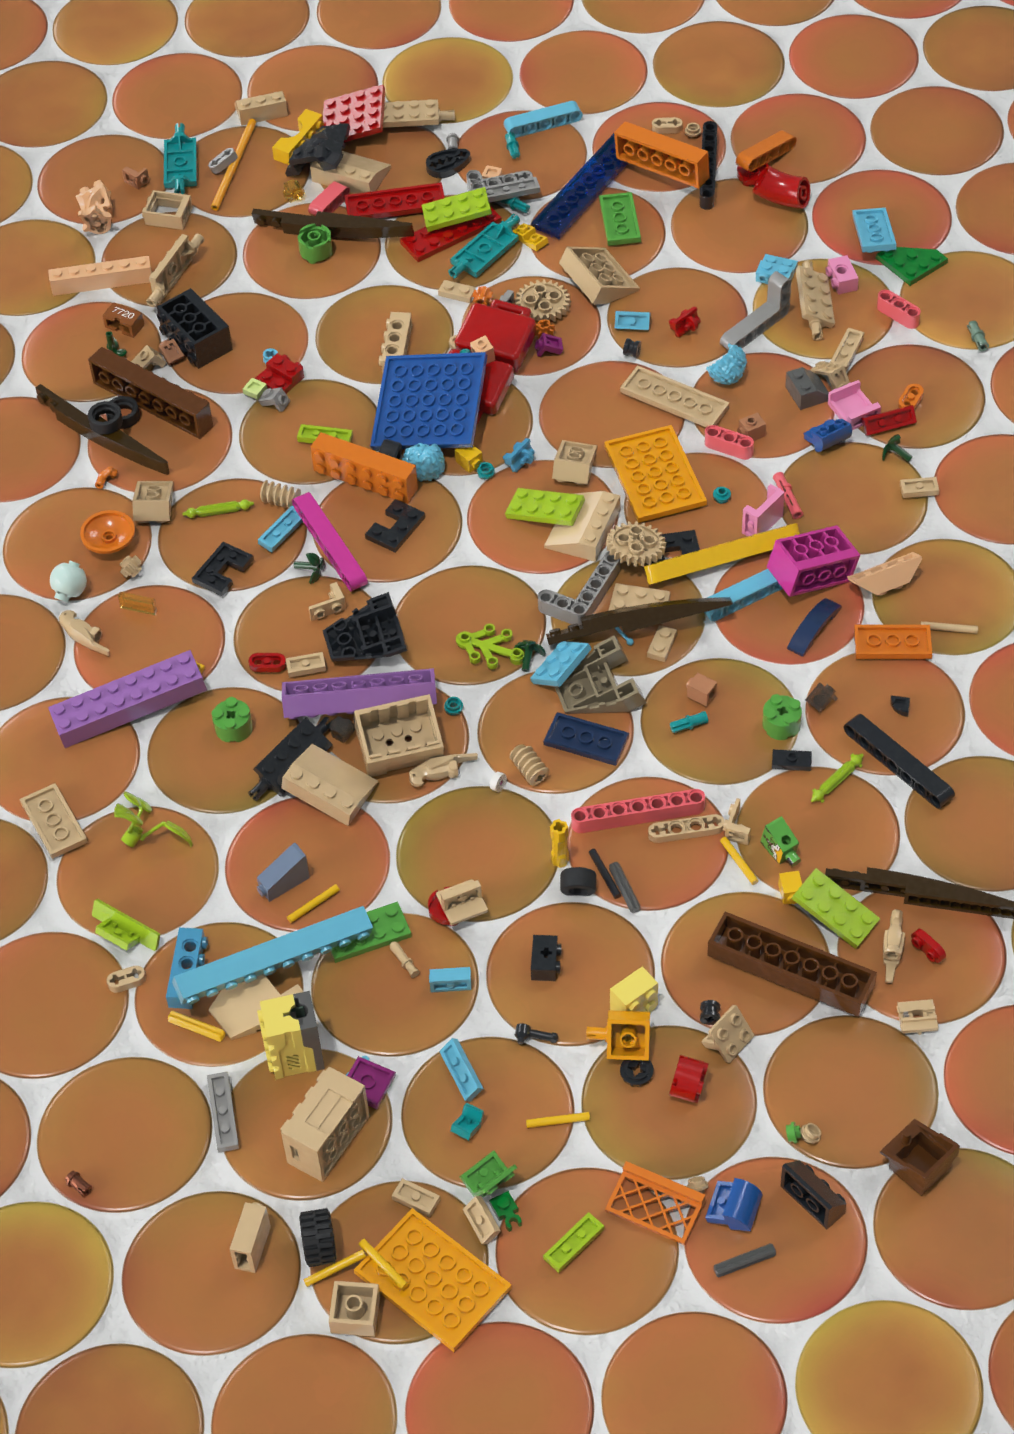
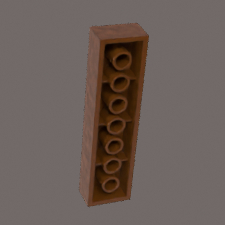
(151, 392)
(791, 963)

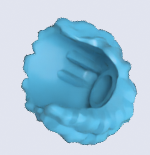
(730, 367)
(428, 460)

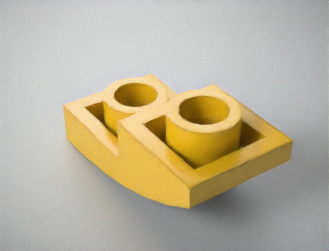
(529, 237)

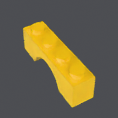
(309, 123)

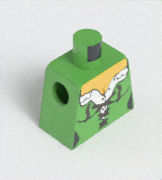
(780, 842)

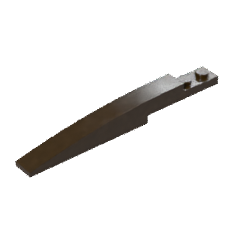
(339, 224)
(116, 442)
(637, 617)
(923, 891)

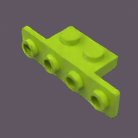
(123, 929)

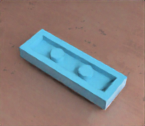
(280, 530)
(461, 1070)

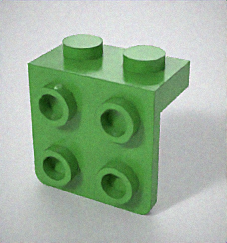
(485, 1174)

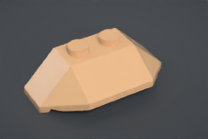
(888, 575)

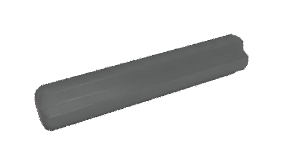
(624, 887)
(744, 1260)

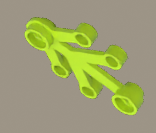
(467, 640)

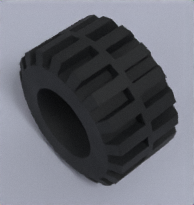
(317, 1237)

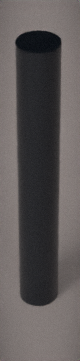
(604, 873)

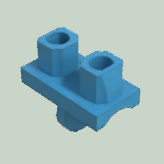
(522, 454)

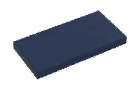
(586, 738)

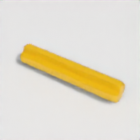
(196, 1026)

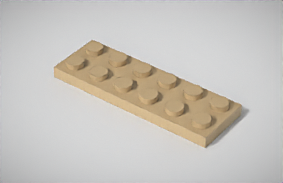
(674, 397)

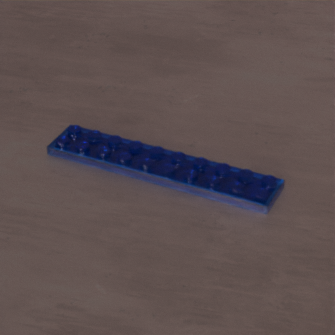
(580, 191)

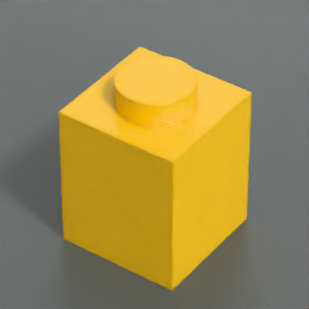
(468, 458)
(788, 885)

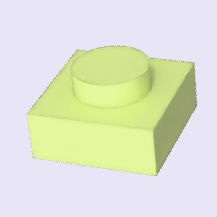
(254, 388)

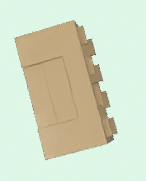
(394, 722)
(325, 1123)

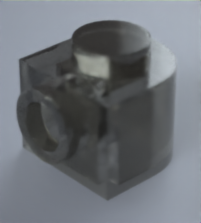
(341, 729)

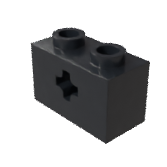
(544, 957)

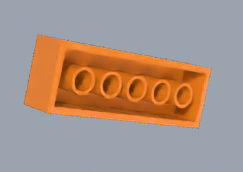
(662, 154)
(364, 467)

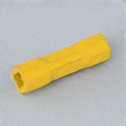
(559, 836)

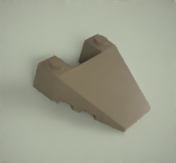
(594, 686)

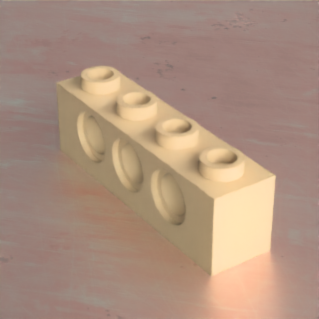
(396, 336)

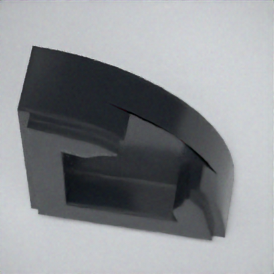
(900, 705)

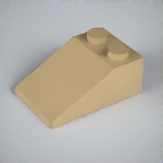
(574, 462)
(152, 501)

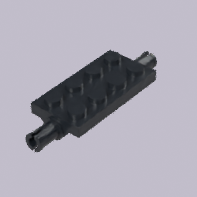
(280, 759)

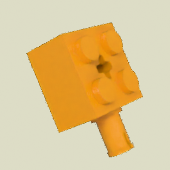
(615, 1034)

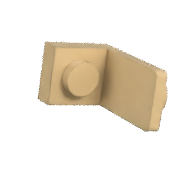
(147, 356)
(835, 372)
(329, 607)
(734, 832)

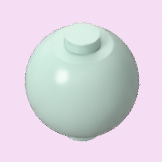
(68, 580)

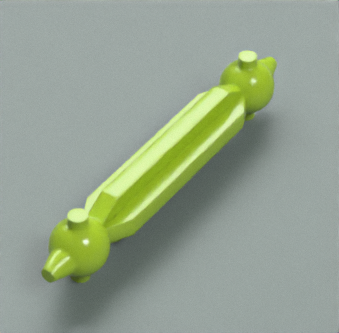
(219, 508)
(837, 777)

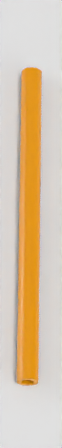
(232, 167)

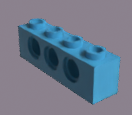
(187, 940)

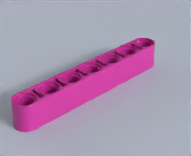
(330, 541)

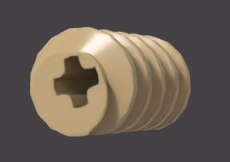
(278, 496)
(529, 764)

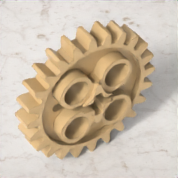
(544, 300)
(635, 544)

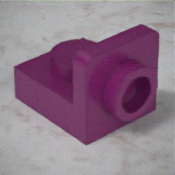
(548, 343)

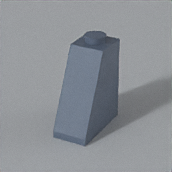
(284, 873)

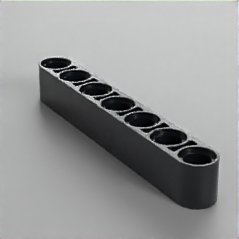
(709, 143)
(899, 761)

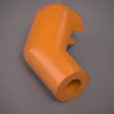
(109, 471)

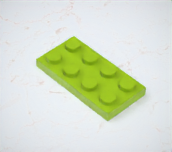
(456, 209)
(545, 506)
(835, 908)

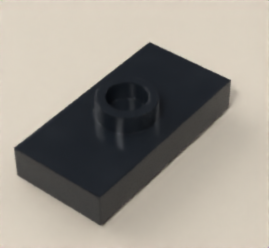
(791, 760)

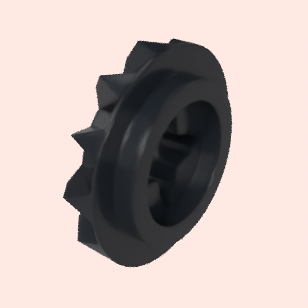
(646, 1070)

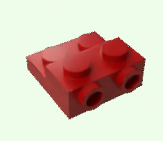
(281, 373)

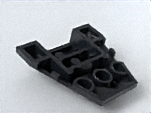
(323, 147)
(367, 632)

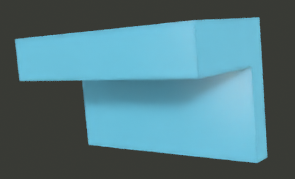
(632, 320)
(450, 979)

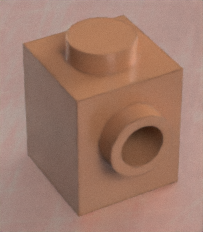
(752, 426)
(701, 689)

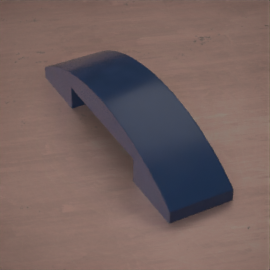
(812, 625)

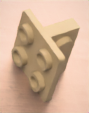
(462, 901)
(729, 1034)

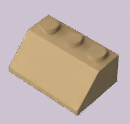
(261, 107)

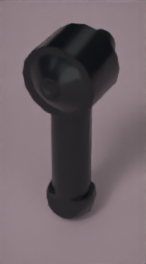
(524, 1032)

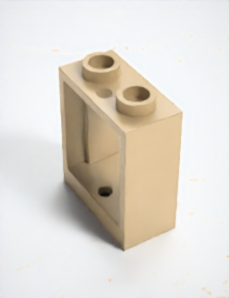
(167, 199)

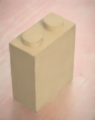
(250, 1237)

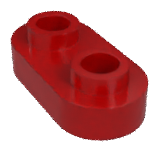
(267, 662)
(928, 945)

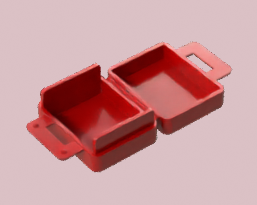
(510, 334)

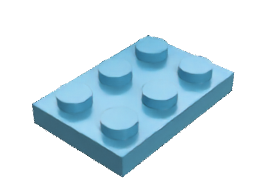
(560, 663)

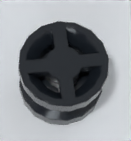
(632, 348)
(709, 1012)

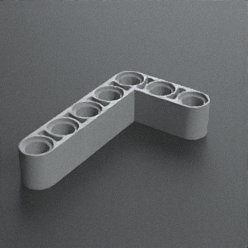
(763, 317)
(571, 610)

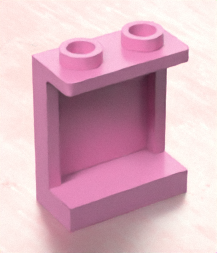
(851, 404)
(766, 515)

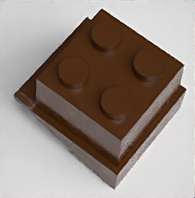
(920, 1155)

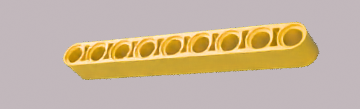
(717, 554)

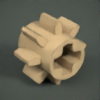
(130, 566)

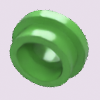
(793, 1132)

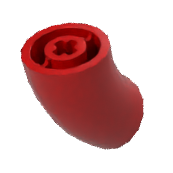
(783, 188)

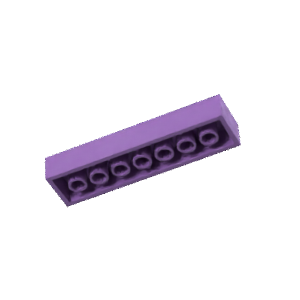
(354, 692)
(127, 698)

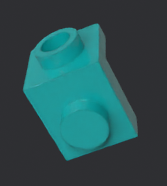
(468, 1122)

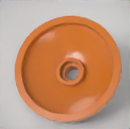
(107, 531)

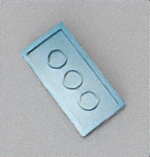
(874, 230)

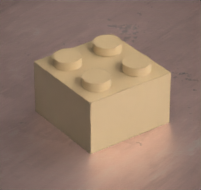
(354, 1308)

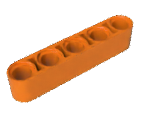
(766, 151)

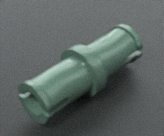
(978, 336)

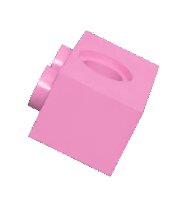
(842, 275)

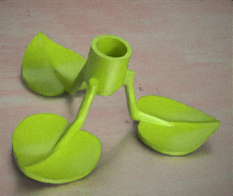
(134, 832)

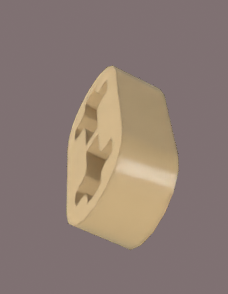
(667, 125)
(126, 979)

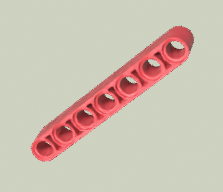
(638, 811)

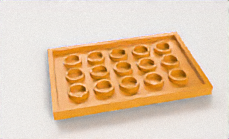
(655, 473)
(446, 1286)

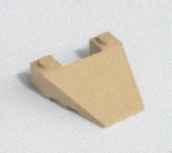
(238, 1007)

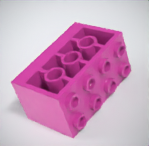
(813, 560)

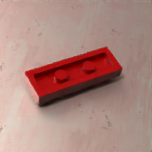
(889, 420)

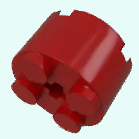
(688, 1079)

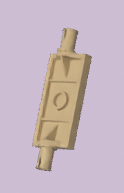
(414, 113)
(172, 267)
(815, 299)

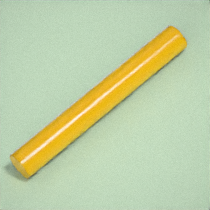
(739, 860)
(313, 903)
(561, 1119)
(383, 1264)
(334, 1268)

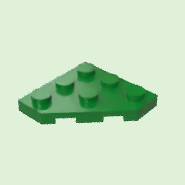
(912, 263)

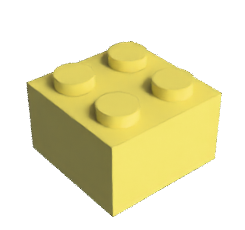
(635, 993)

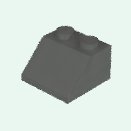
(805, 388)

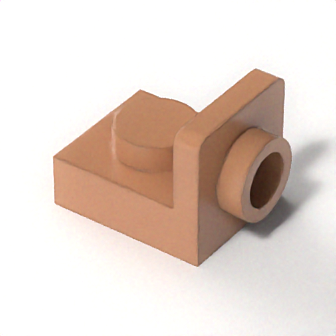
(135, 178)
(170, 351)

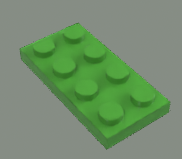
(619, 218)
(388, 927)

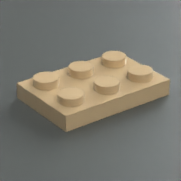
(629, 595)

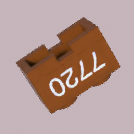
(124, 319)

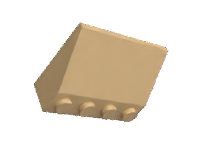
(354, 172)
(597, 274)
(590, 528)
(328, 784)

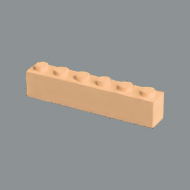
(100, 275)

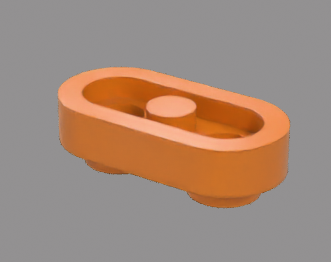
(911, 396)

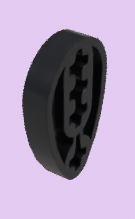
(447, 162)

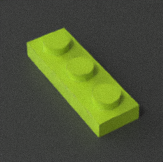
(309, 433)
(573, 1242)

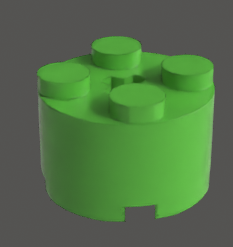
(315, 243)
(782, 717)
(232, 720)

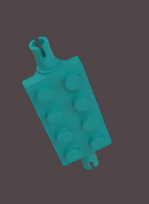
(180, 161)
(485, 248)

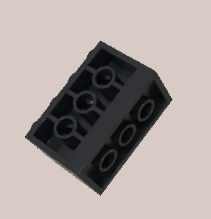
(195, 328)

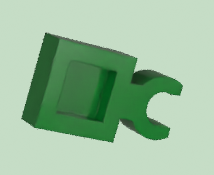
(505, 1208)

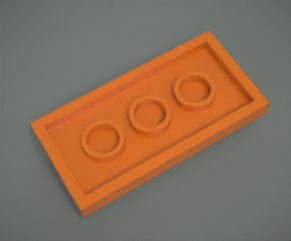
(892, 642)

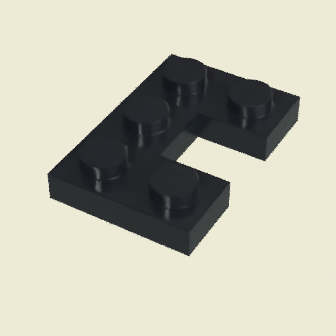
(407, 519)
(680, 541)
(210, 575)

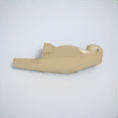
(82, 632)
(439, 768)
(893, 944)

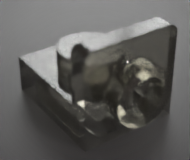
(821, 697)

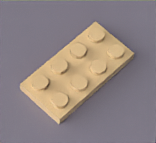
(53, 821)

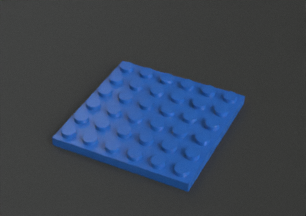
(430, 400)

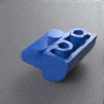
(828, 434)
(734, 1204)

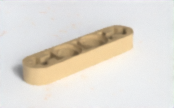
(685, 825)

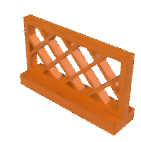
(661, 1185)

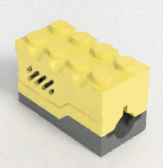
(290, 1035)

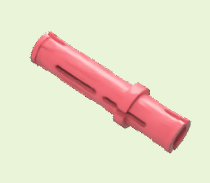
(780, 481)

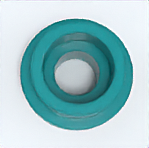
(486, 470)
(721, 494)
(453, 701)

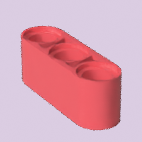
(329, 199)
(898, 309)
(729, 442)

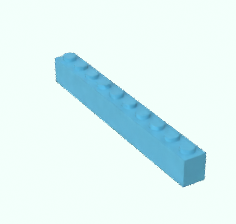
(272, 955)

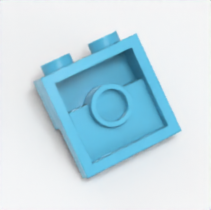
(774, 263)

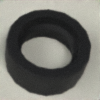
(126, 403)
(101, 408)

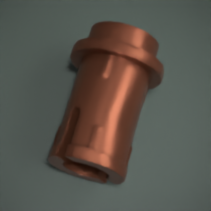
(79, 1184)

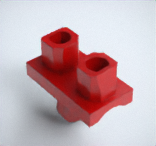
(686, 321)

